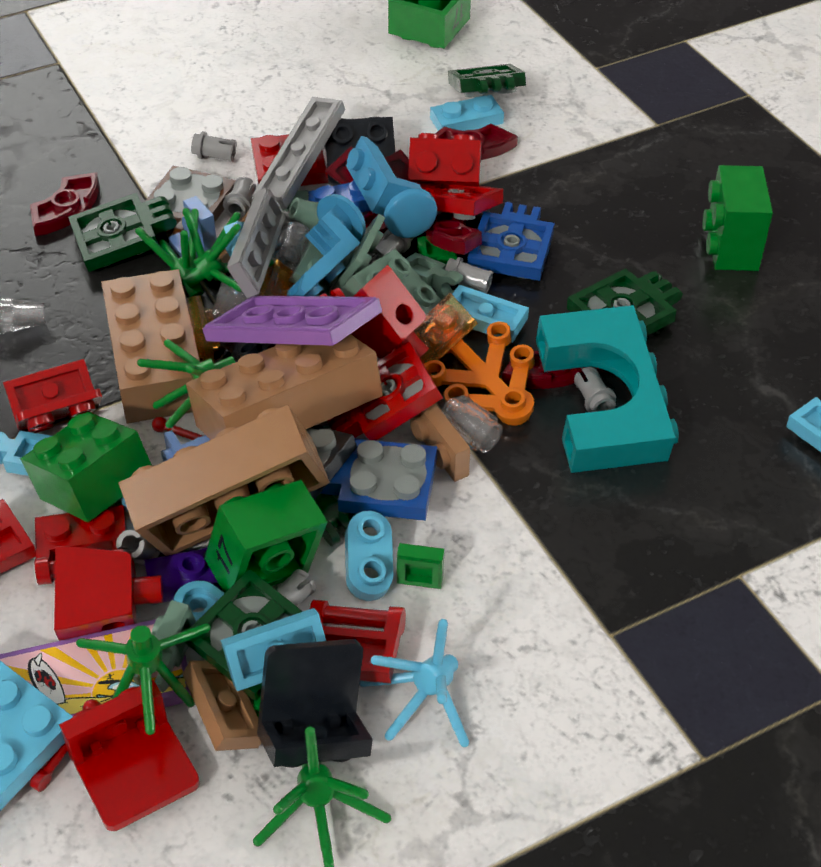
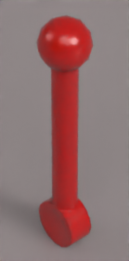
(158, 425)
(43, 776)

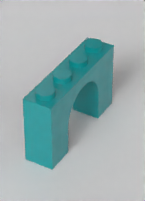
(617, 343)

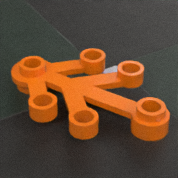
(487, 375)

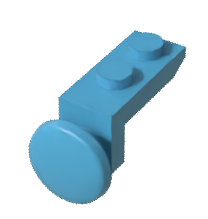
(403, 203)
(335, 236)

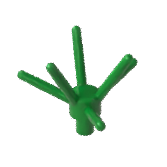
(166, 253)
(208, 263)
(192, 367)
(144, 658)
(316, 789)

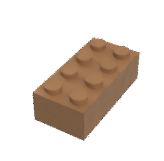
(140, 318)
(311, 379)
(179, 499)

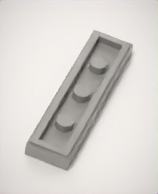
(301, 149)
(256, 242)

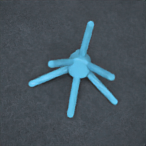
(430, 679)

